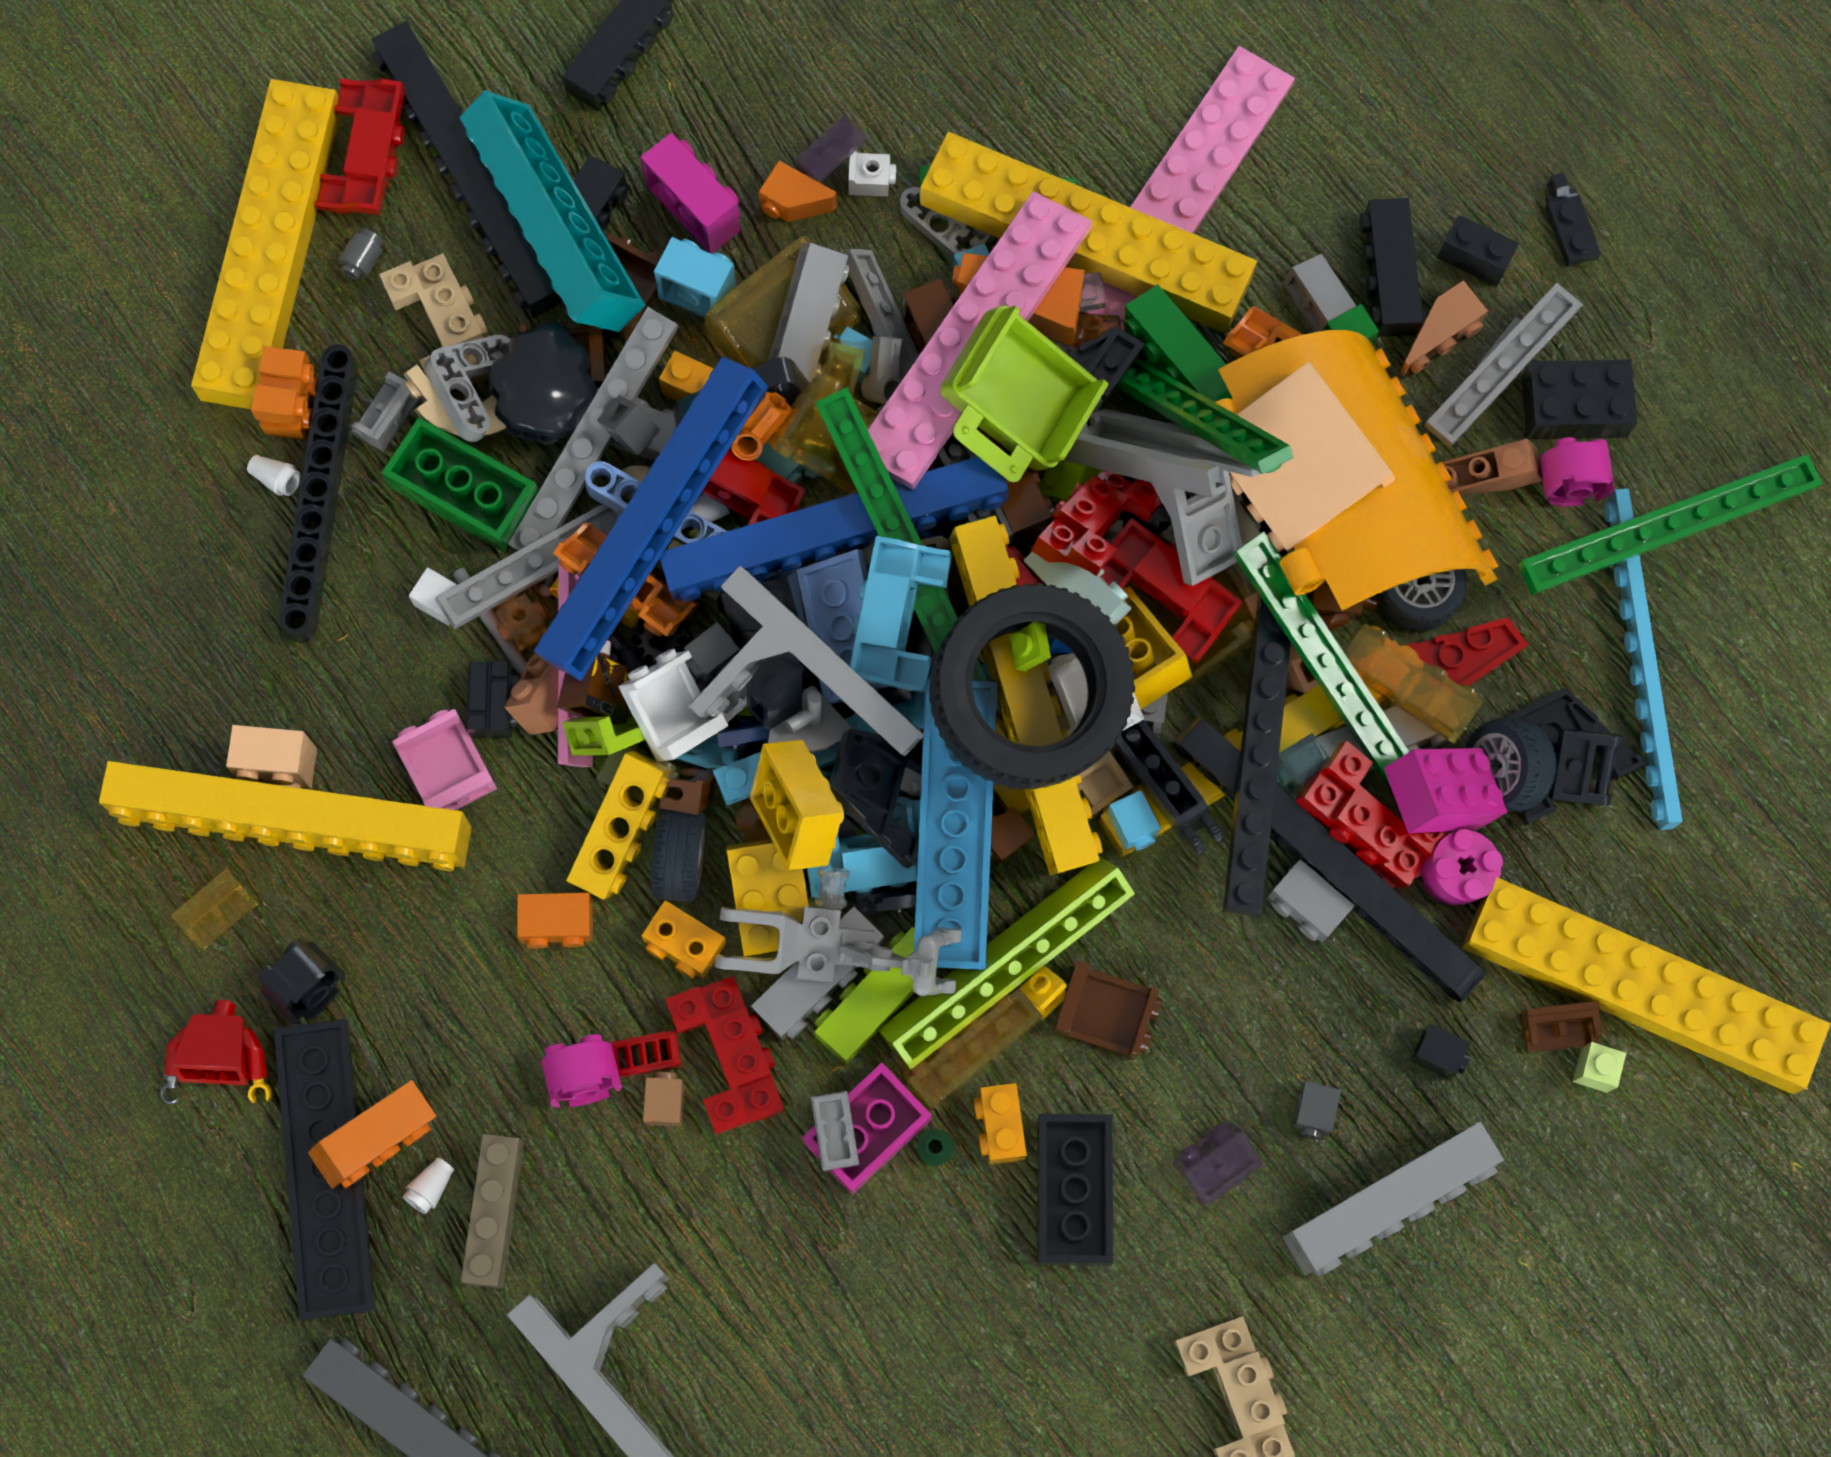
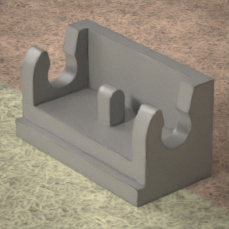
(1317, 292)
(385, 413)

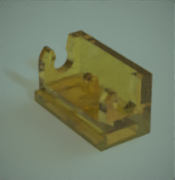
(214, 909)

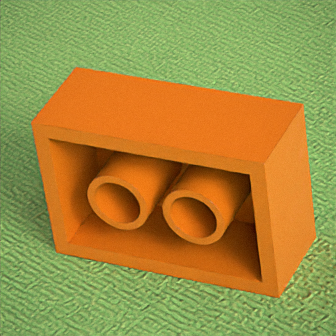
(373, 1136)

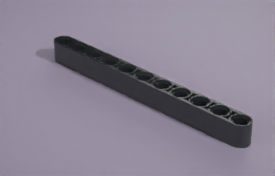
(1340, 868)

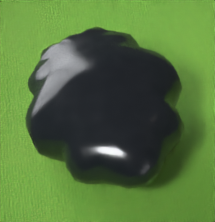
(542, 384)

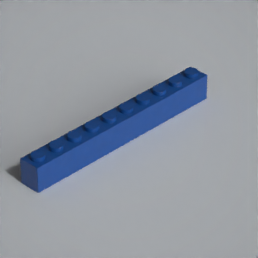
(651, 518)
(826, 529)

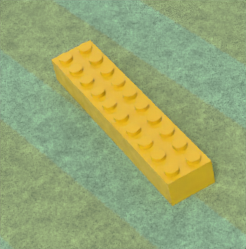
(267, 240)
(1123, 244)
(1025, 701)
(286, 815)
(1647, 986)

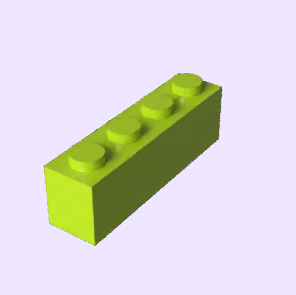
(867, 1005)

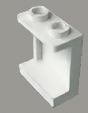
(1072, 690)
(661, 708)

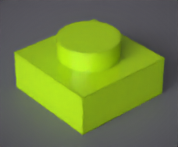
(1029, 646)

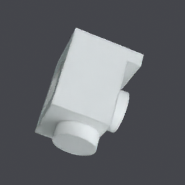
(871, 183)

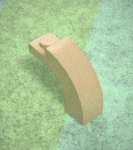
(432, 408)

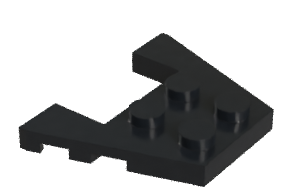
(1568, 712)
(868, 784)

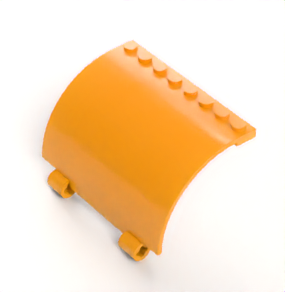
(1394, 530)

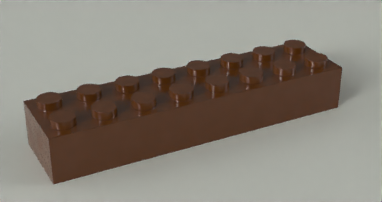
(1026, 509)

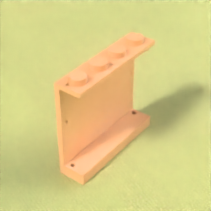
(1329, 464)

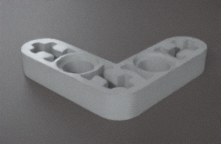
(947, 239)
(458, 378)

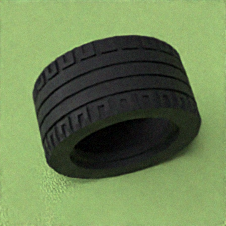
(1078, 627)

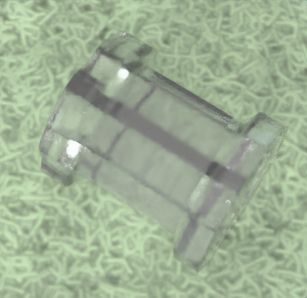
(832, 887)

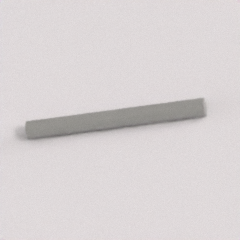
(491, 621)

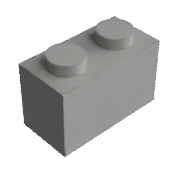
(1310, 902)

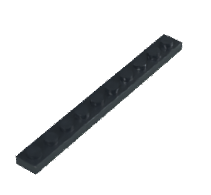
(1257, 766)

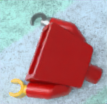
(216, 1052)

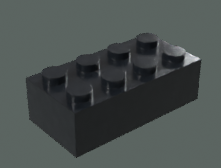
(1074, 1190)

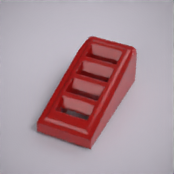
(655, 1039)

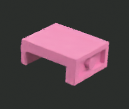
(444, 762)

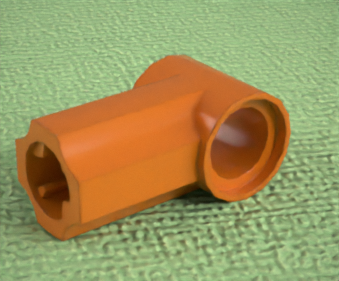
(760, 426)

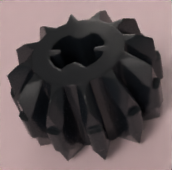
(647, 646)

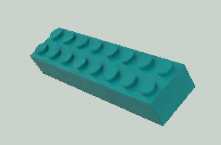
(551, 212)

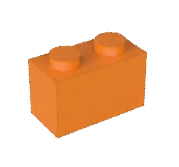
(555, 919)

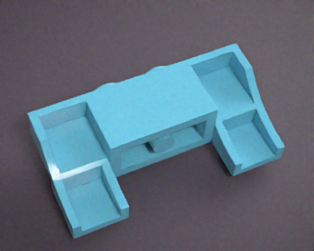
(888, 611)
(868, 861)

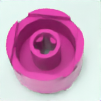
(1576, 472)
(1471, 854)
(580, 1071)

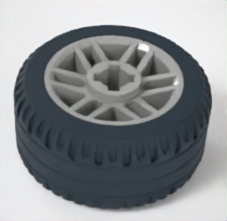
(1425, 605)
(1519, 760)
(678, 856)

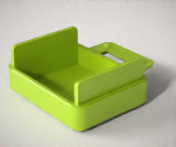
(1019, 394)

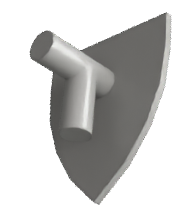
(816, 724)

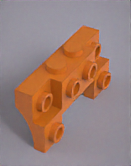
(1257, 331)
(653, 599)

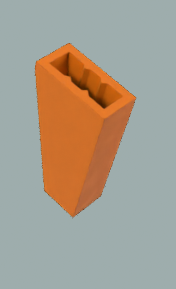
(1057, 312)

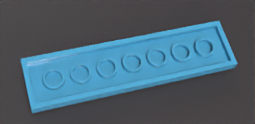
(954, 843)

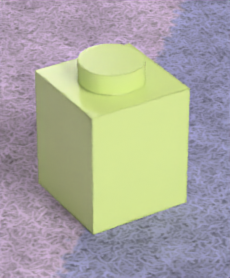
(1599, 1067)

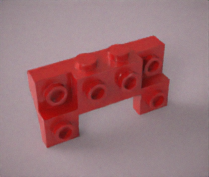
(371, 147)
(752, 489)
(1088, 515)
(1157, 571)
(1362, 821)
(743, 1060)

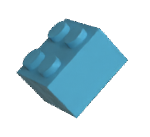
(693, 276)

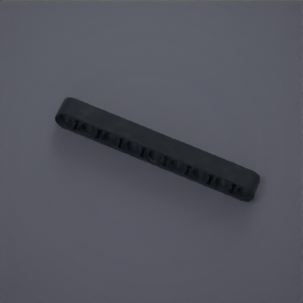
(321, 507)

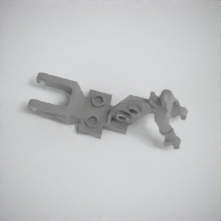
(821, 944)

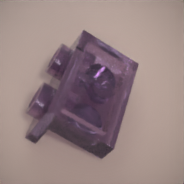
(830, 150)
(1218, 1162)

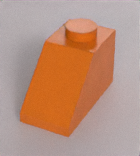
(794, 195)

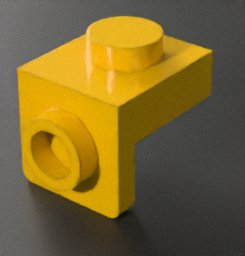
(1044, 991)

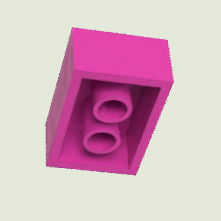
(691, 192)
(1445, 790)
(883, 1123)

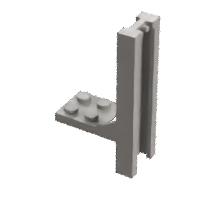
(1174, 463)
(786, 633)
(581, 1357)

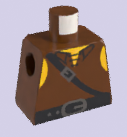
(598, 691)

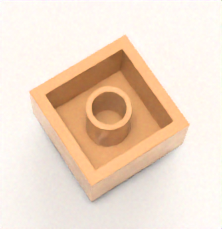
(272, 756)

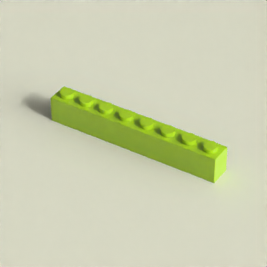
(1009, 961)

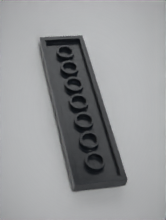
(326, 1222)

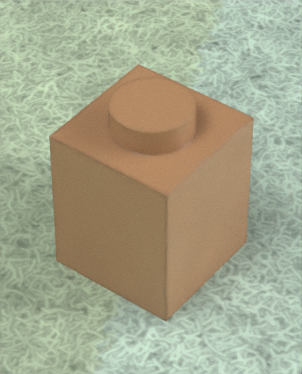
(664, 1100)

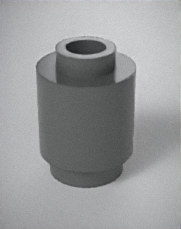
(360, 254)

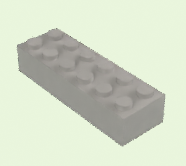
(1398, 1196)

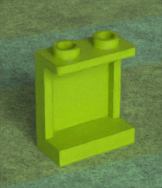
(598, 735)

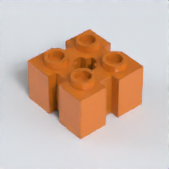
(284, 393)

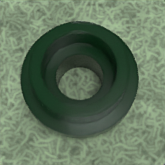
(931, 1158)

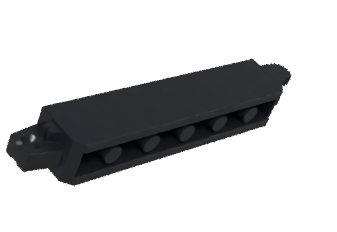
(1166, 784)

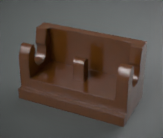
(691, 795)
(1561, 1026)

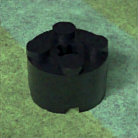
(301, 981)

